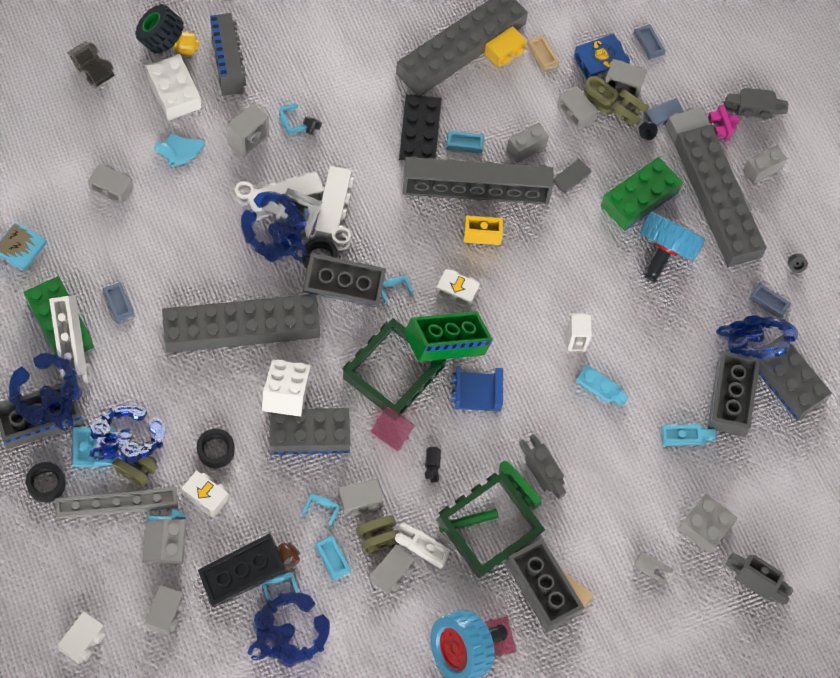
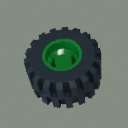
(159, 29)

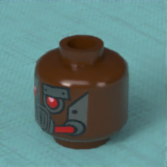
(289, 555)

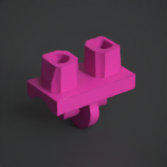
(726, 122)

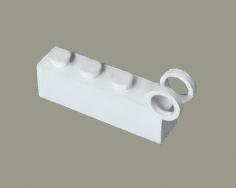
(306, 184)
(333, 207)
(68, 335)

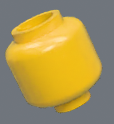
(186, 44)

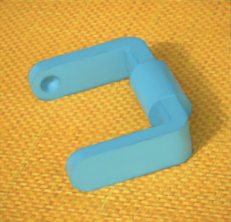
(284, 121)
(393, 281)
(324, 501)
(280, 578)

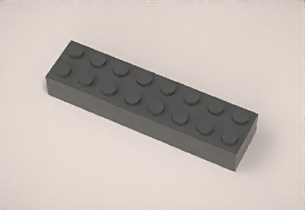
(458, 44)
(477, 180)
(720, 196)
(241, 323)

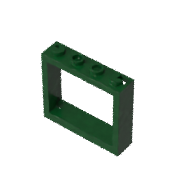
(371, 393)
(478, 569)

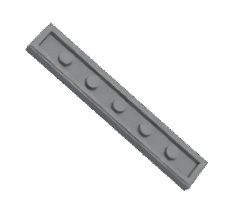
(116, 503)

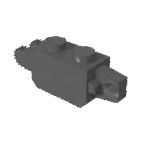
(756, 103)
(543, 467)
(760, 577)

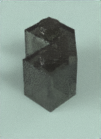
(87, 61)

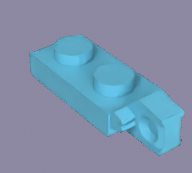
(601, 386)
(686, 435)

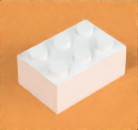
(173, 87)
(286, 387)

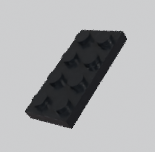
(420, 127)
(242, 570)

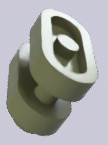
(600, 94)
(621, 110)
(139, 477)
(373, 544)

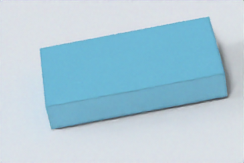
(465, 142)
(332, 557)

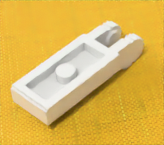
(422, 545)

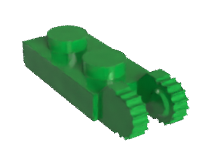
(529, 495)

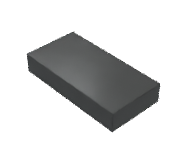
(572, 176)

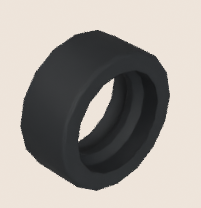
(319, 243)
(215, 462)
(41, 468)

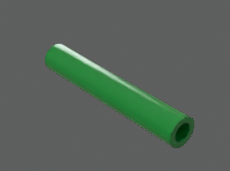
(473, 519)

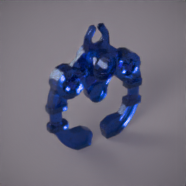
(281, 234)
(750, 329)
(50, 399)
(118, 443)
(287, 654)

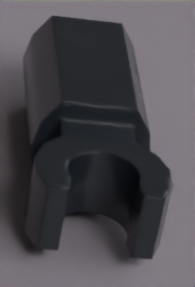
(432, 463)

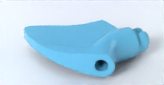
(179, 149)

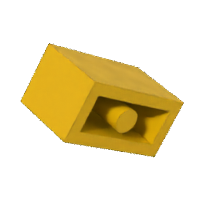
(505, 47)
(483, 230)

